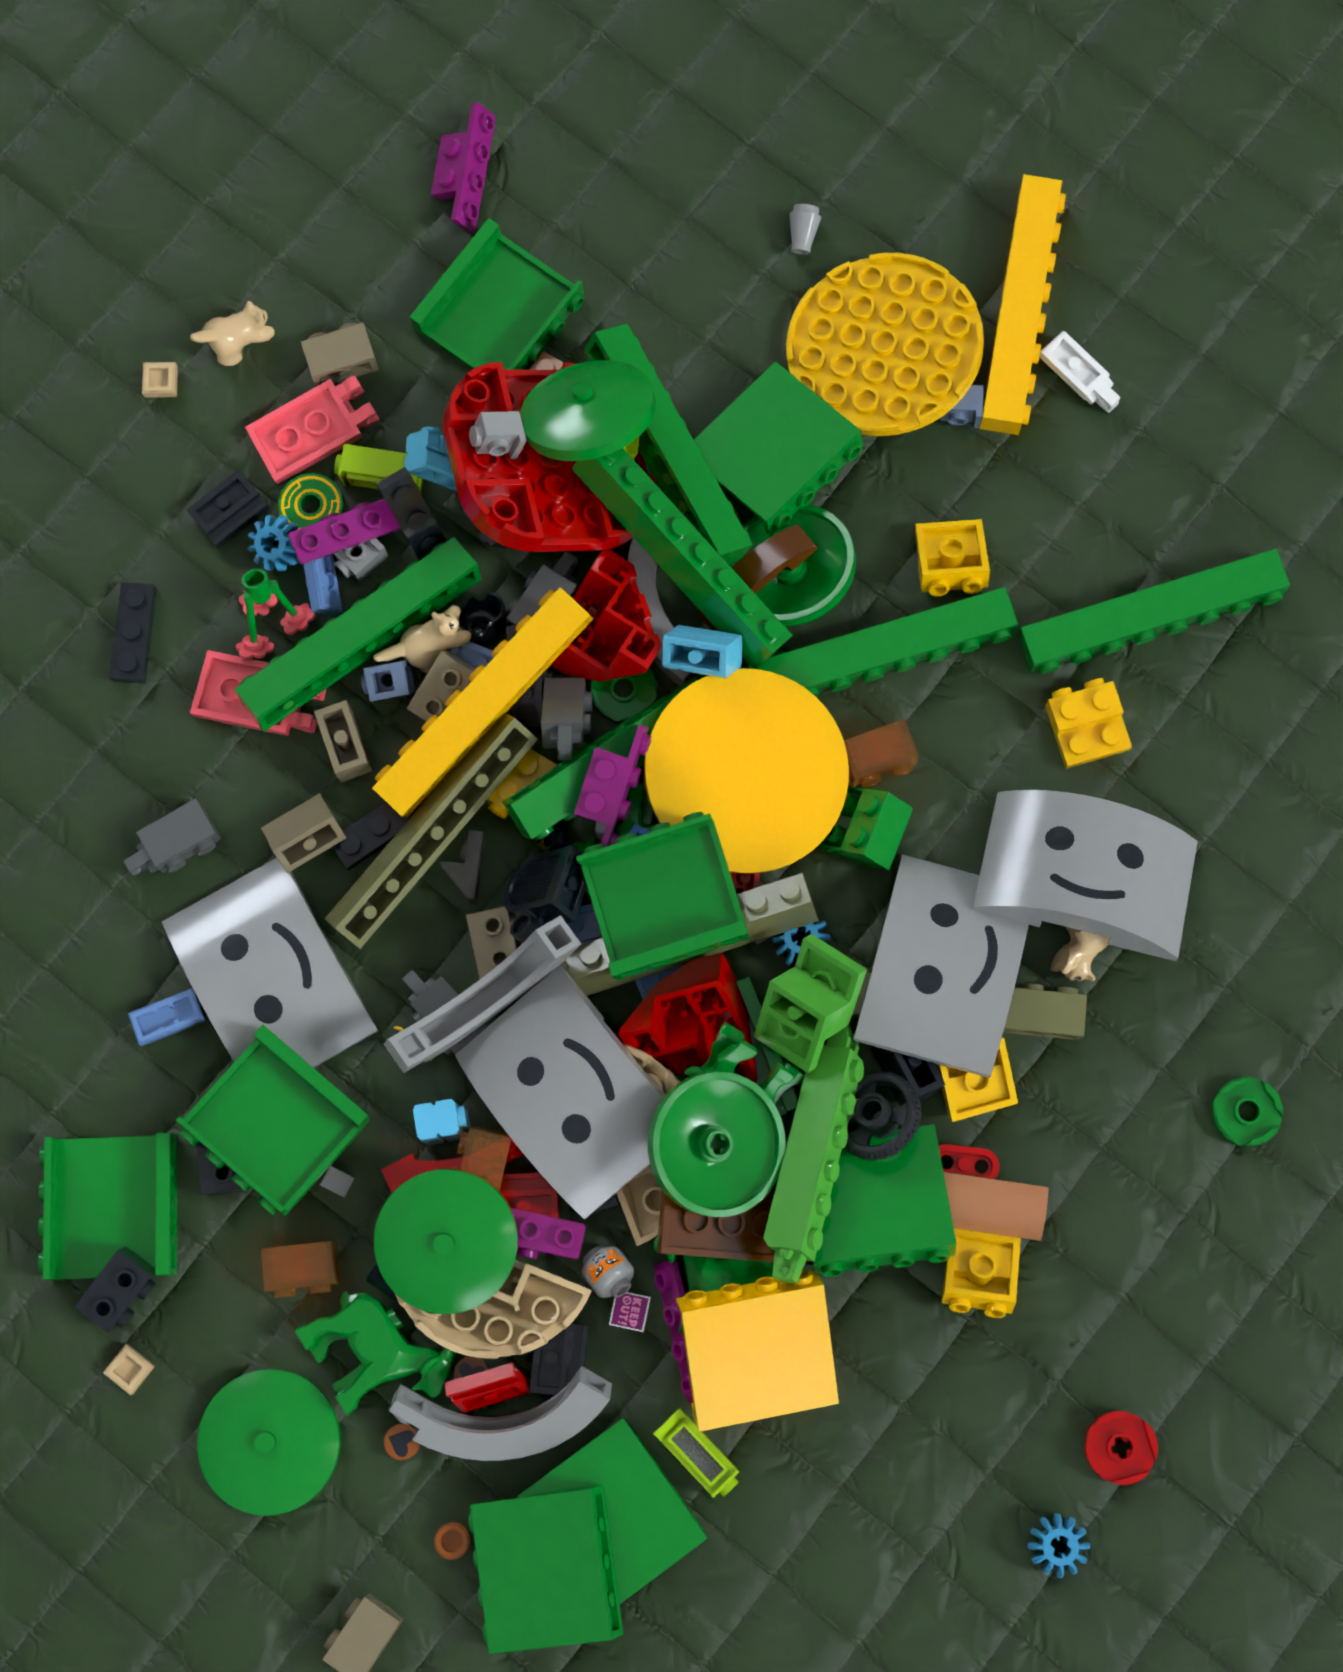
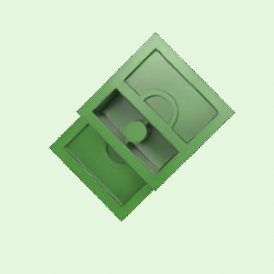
(809, 1003)

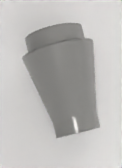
(803, 226)

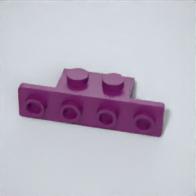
(463, 167)
(343, 531)
(608, 785)
(547, 1234)
(671, 1287)

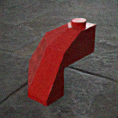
(620, 635)
(685, 1016)

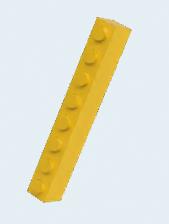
(1021, 305)
(482, 702)

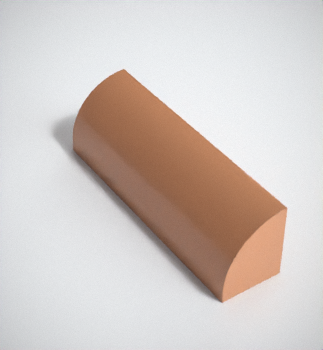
(997, 1206)

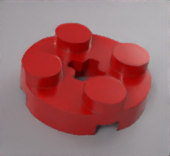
(1139, 1456)

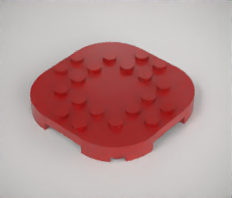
(529, 499)

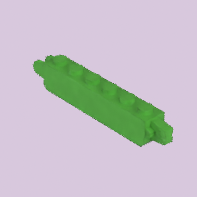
(813, 1156)

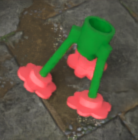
(258, 598)

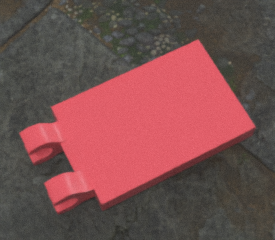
(310, 428)
(218, 701)

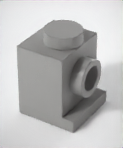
(498, 434)
(360, 567)

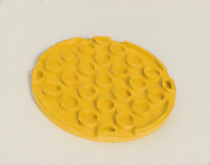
(887, 342)
(755, 759)

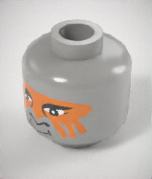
(607, 1271)

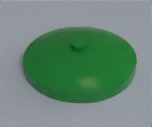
(588, 410)
(820, 579)
(716, 1144)
(446, 1241)
(269, 1442)

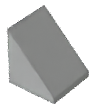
(337, 1181)

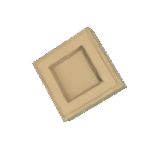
(159, 379)
(129, 1369)

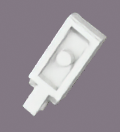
(1080, 371)

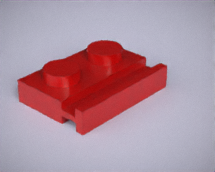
(530, 1193)
(487, 1387)

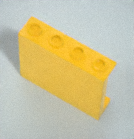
(758, 1350)

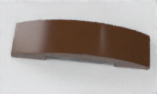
(770, 558)

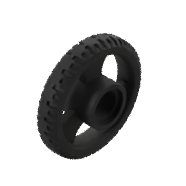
(890, 1118)

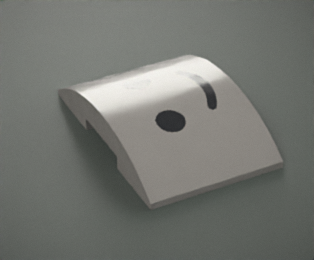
(1087, 869)
(266, 961)
(941, 971)
(565, 1091)

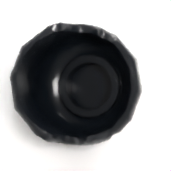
(483, 618)

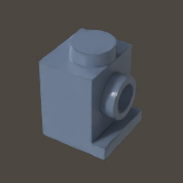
(968, 409)
(375, 686)

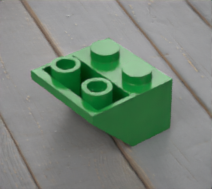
(868, 828)

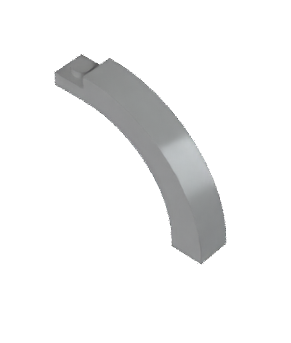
(646, 581)
(486, 998)
(507, 1435)

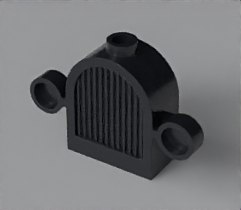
(546, 886)

